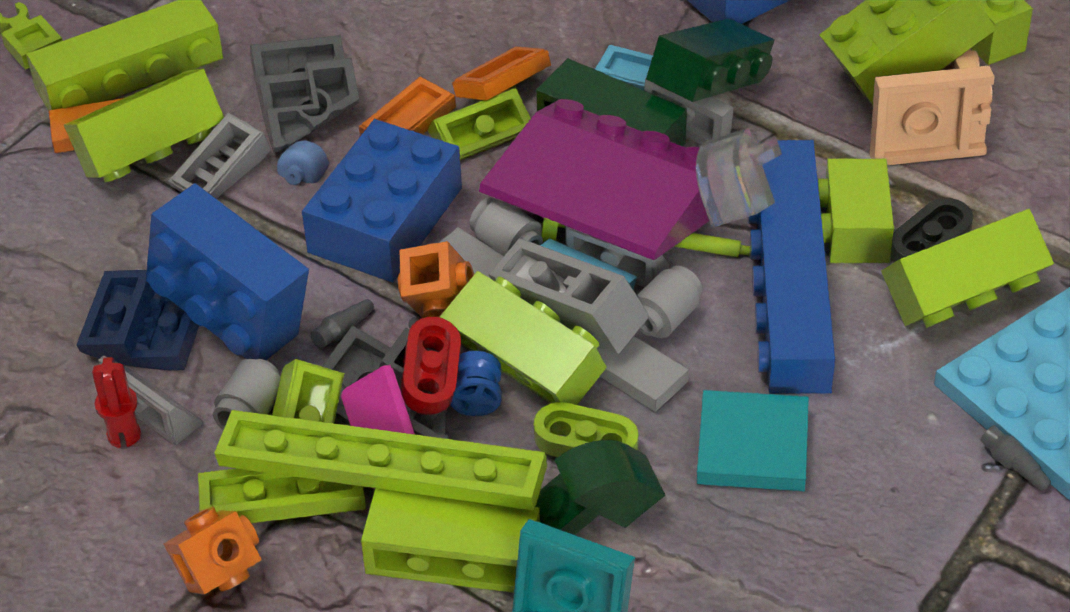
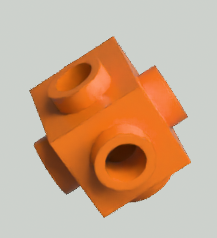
(432, 277)
(214, 550)

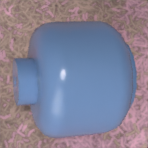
(302, 163)

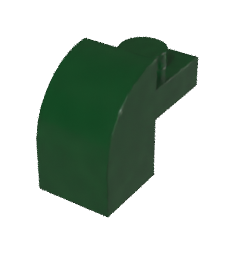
(596, 481)

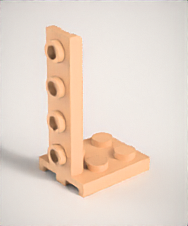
(932, 113)

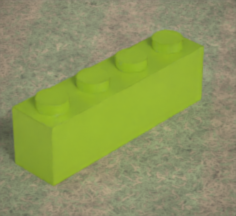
(126, 55)

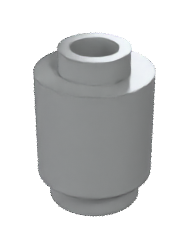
(502, 224)
(669, 300)
(248, 389)

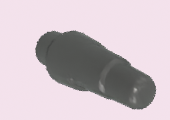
(336, 326)
(1013, 455)

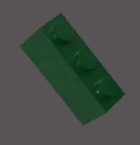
(710, 59)
(610, 96)

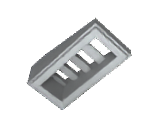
(229, 132)

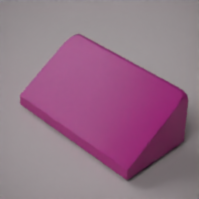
(377, 403)

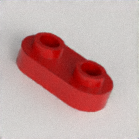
(430, 369)

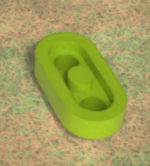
(580, 427)

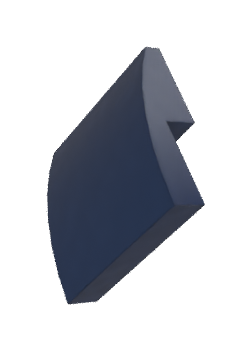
(136, 324)

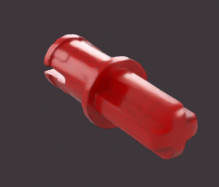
(116, 402)

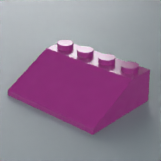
(601, 179)

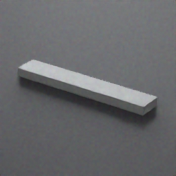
(635, 370)

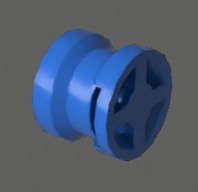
(477, 384)

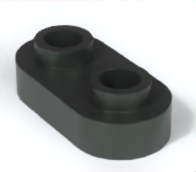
(930, 226)

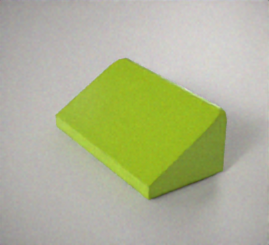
(482, 124)
(308, 392)

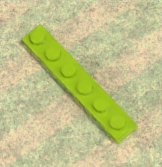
(382, 459)

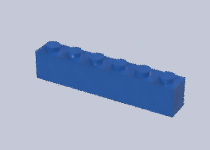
(792, 277)

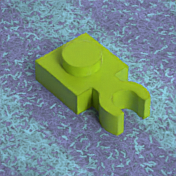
(26, 35)

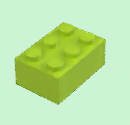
(904, 37)

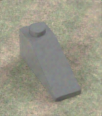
(575, 291)

